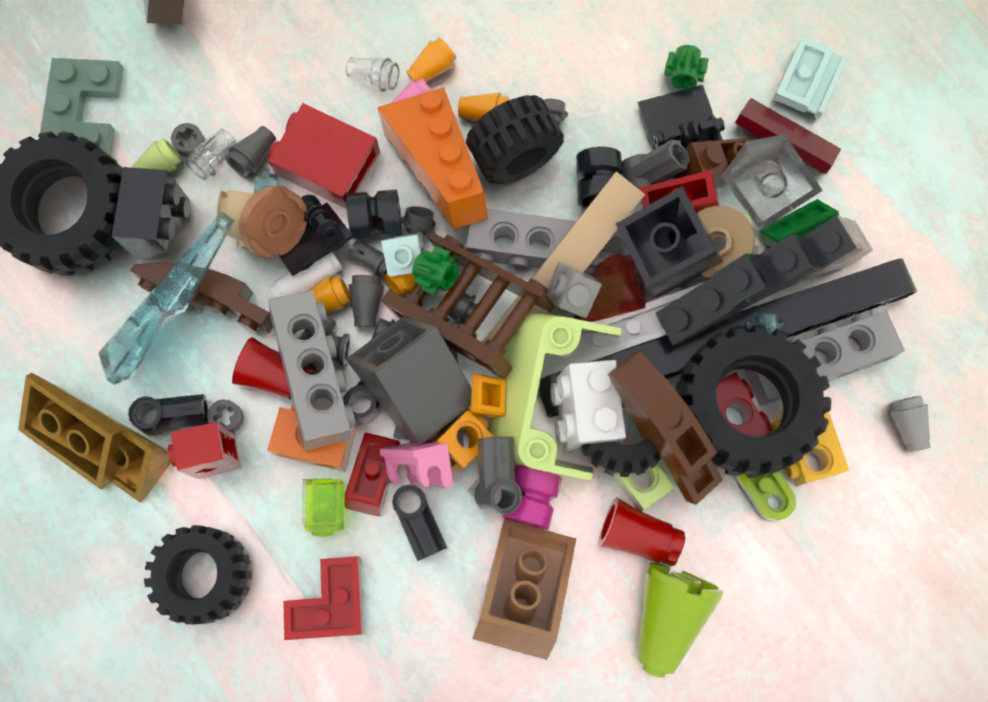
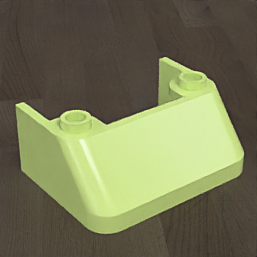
(526, 355)

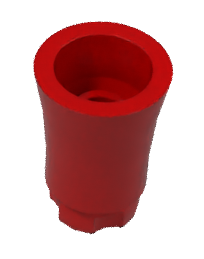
(262, 369)
(640, 534)

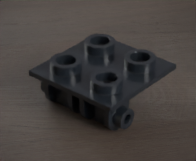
(681, 117)
(322, 235)

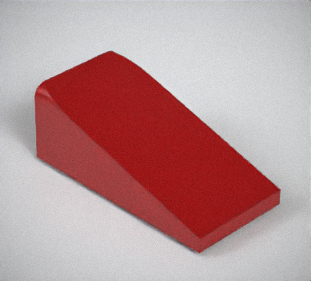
(369, 477)

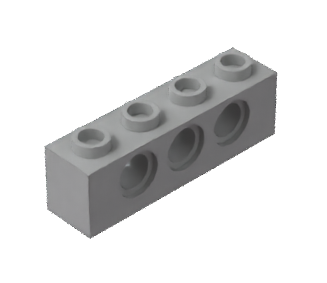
(877, 341)
(315, 426)

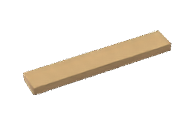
(586, 236)

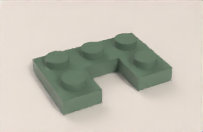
(66, 93)

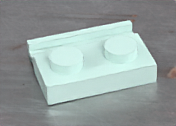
(810, 77)

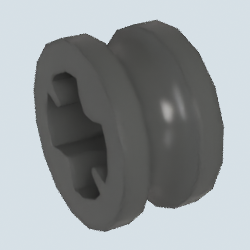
(185, 131)
(342, 347)
(236, 420)

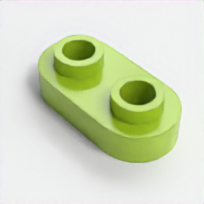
(760, 489)

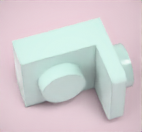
(401, 253)

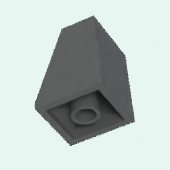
(413, 378)

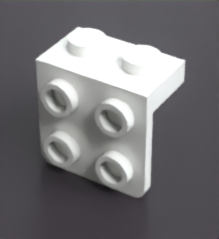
(587, 405)

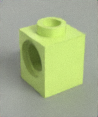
(646, 497)

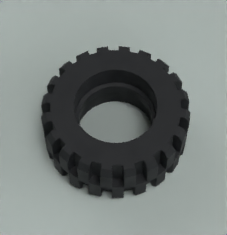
(24, 180)
(790, 373)

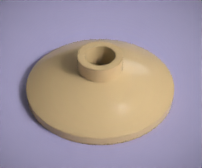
(733, 228)

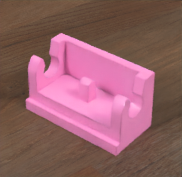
(425, 463)

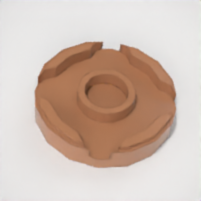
(267, 213)

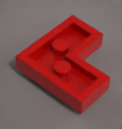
(336, 611)

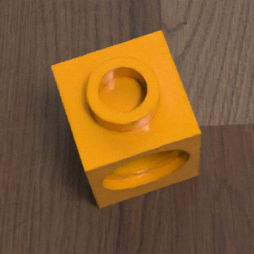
(474, 427)

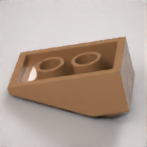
(525, 590)

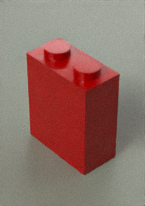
(323, 154)

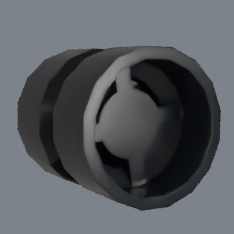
(595, 169)
(374, 214)

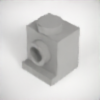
(573, 290)

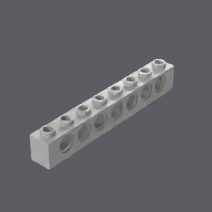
(529, 228)

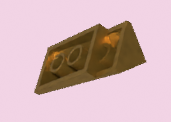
(90, 439)

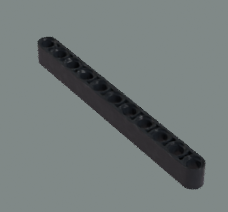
(800, 310)

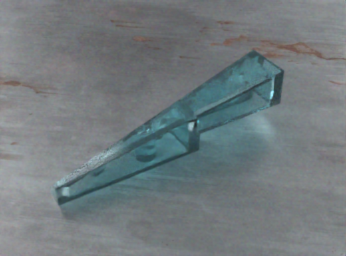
(171, 296)

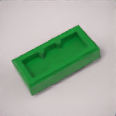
(798, 222)

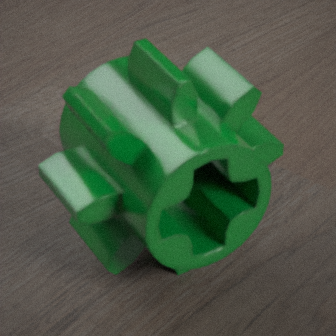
(686, 66)
(435, 270)

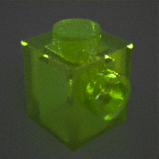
(323, 506)

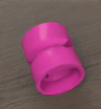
(537, 491)

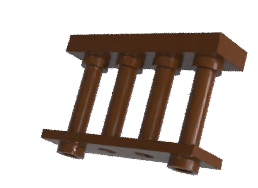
(463, 337)

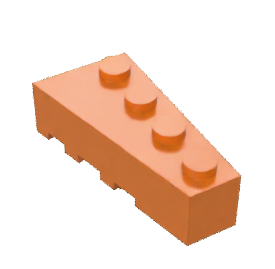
(434, 148)

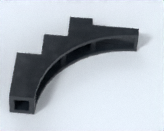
(764, 274)

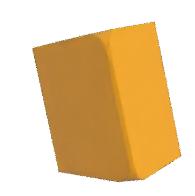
(488, 396)

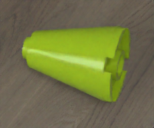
(672, 616)

